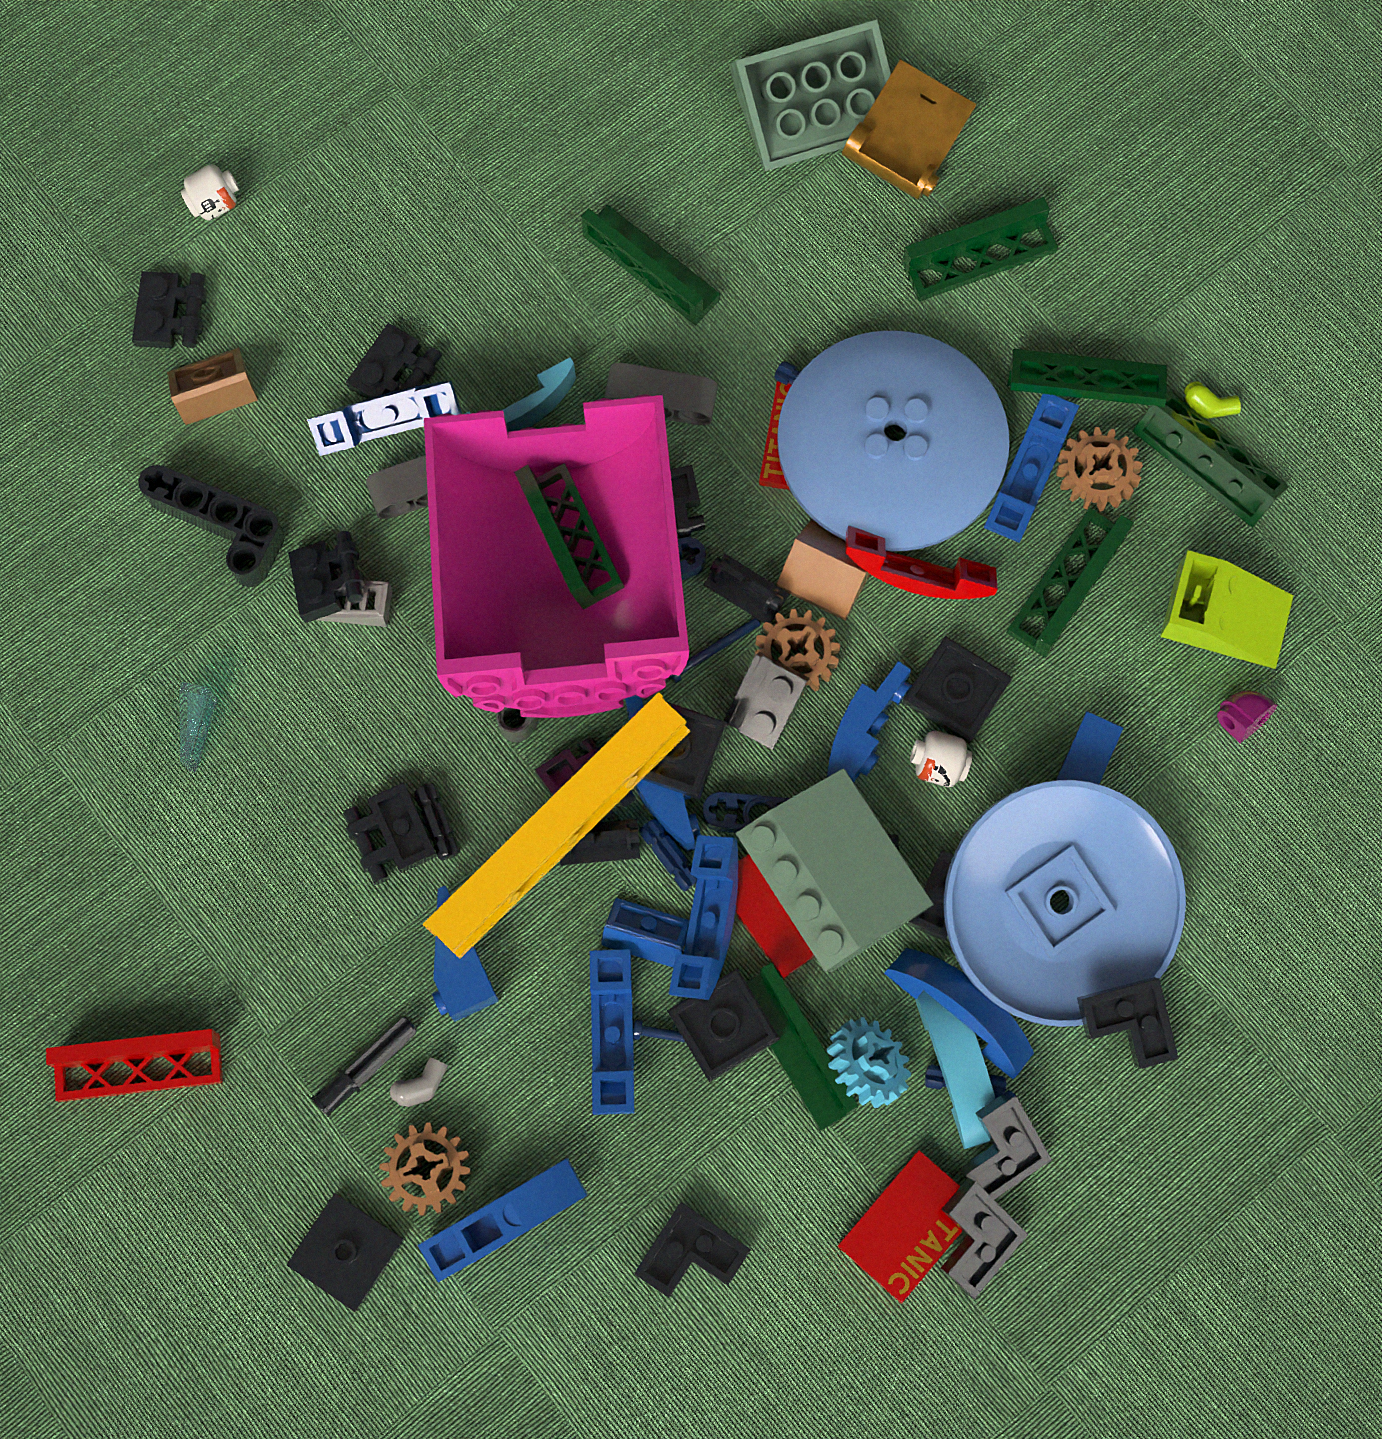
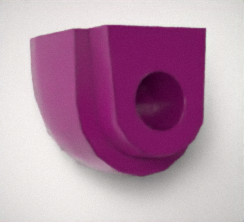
(1245, 713)

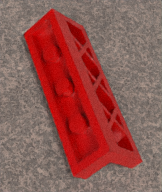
(130, 1050)

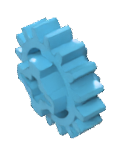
(868, 1062)

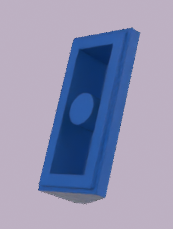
(645, 932)

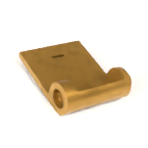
(907, 132)

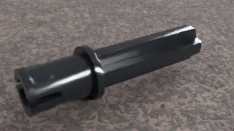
(364, 1065)

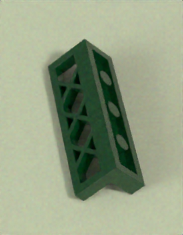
(974, 237)
(649, 263)
(1088, 377)
(1210, 459)
(556, 534)
(1083, 582)
(801, 1052)

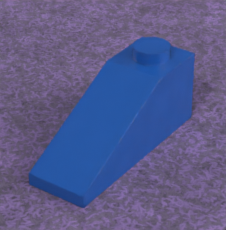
(460, 982)

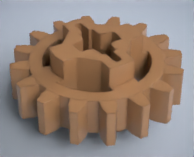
(1107, 483)
(811, 632)
(419, 1151)

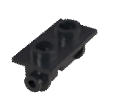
(745, 589)
(606, 843)

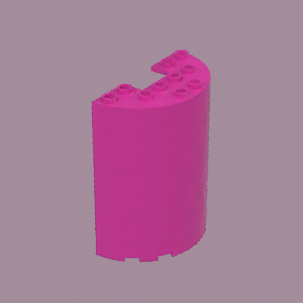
(499, 600)

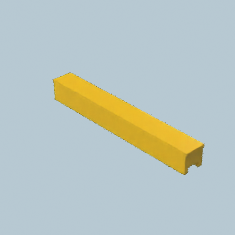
(557, 826)

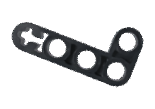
(208, 517)

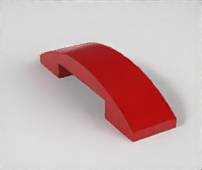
(916, 576)

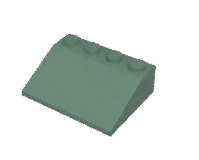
(810, 92)
(834, 870)

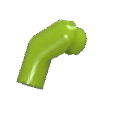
(1208, 404)

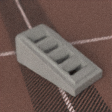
(377, 617)

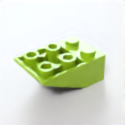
(1226, 610)

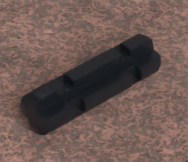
(437, 821)

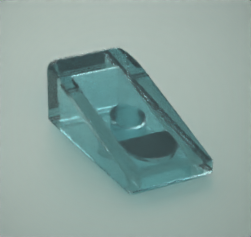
(196, 714)

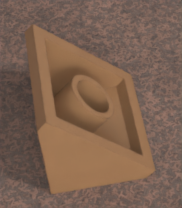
(211, 386)
(822, 572)

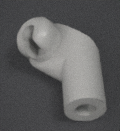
(419, 1089)

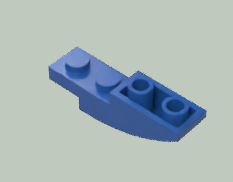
(866, 714)
(665, 804)
(502, 1220)

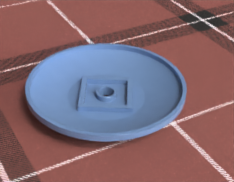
(902, 489)
(1120, 889)

